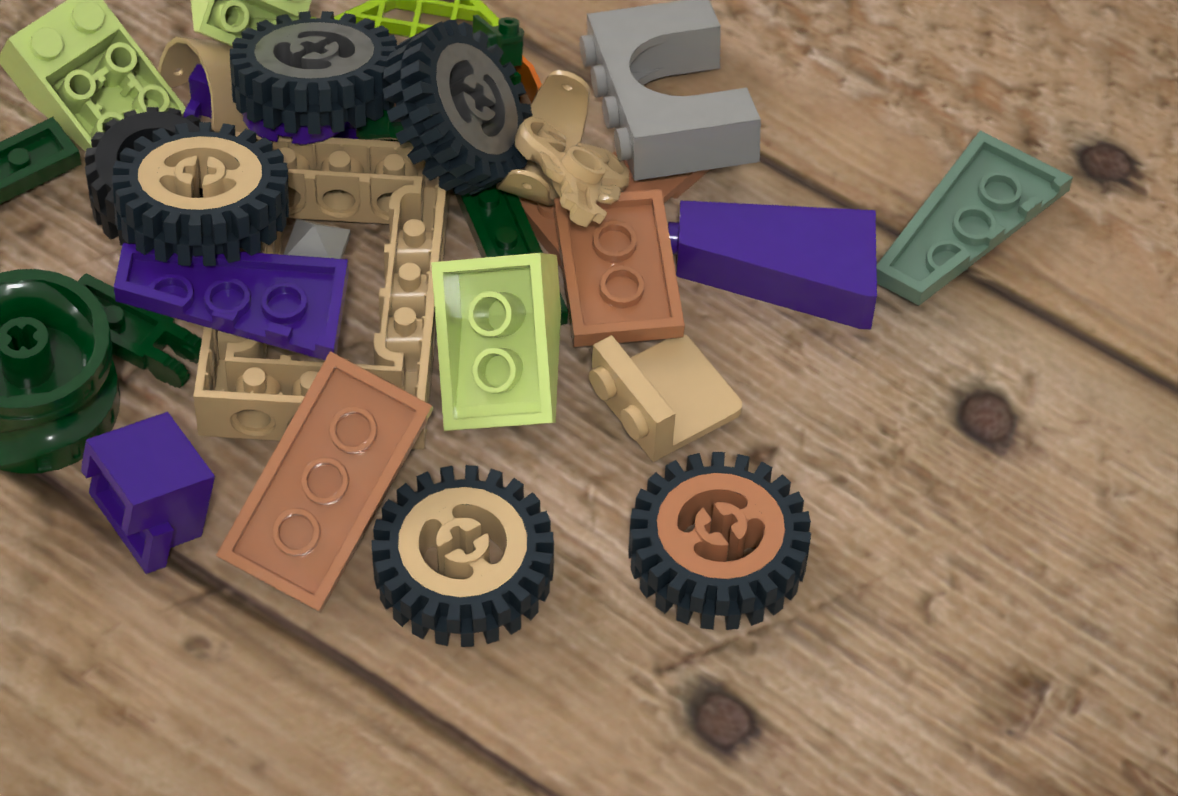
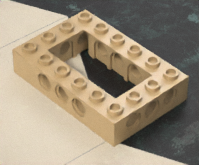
(347, 181)

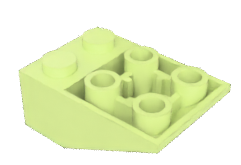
(84, 69)

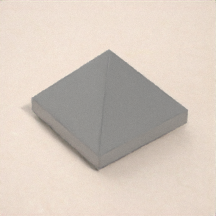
(317, 240)

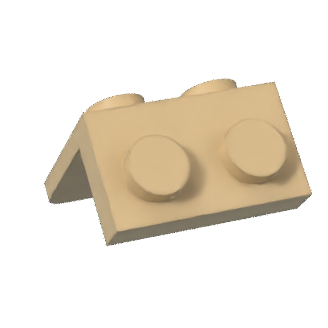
(663, 393)

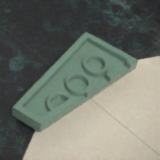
(967, 215)

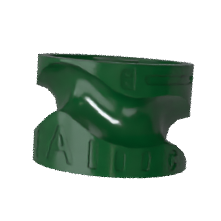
(53, 371)

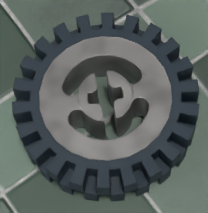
(311, 72)
(456, 106)

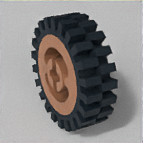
(693, 565)

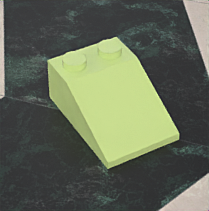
(498, 340)

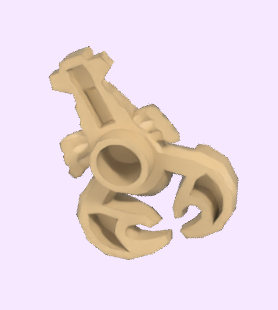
(579, 175)

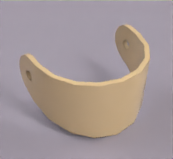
(215, 59)
(564, 106)

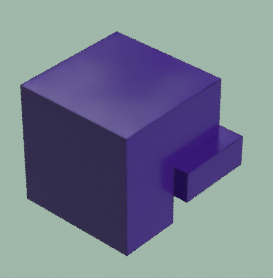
(149, 486)

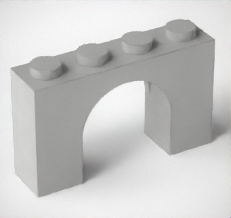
(657, 130)

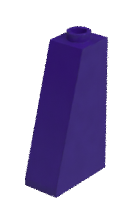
(783, 256)

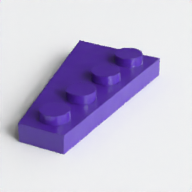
(261, 297)

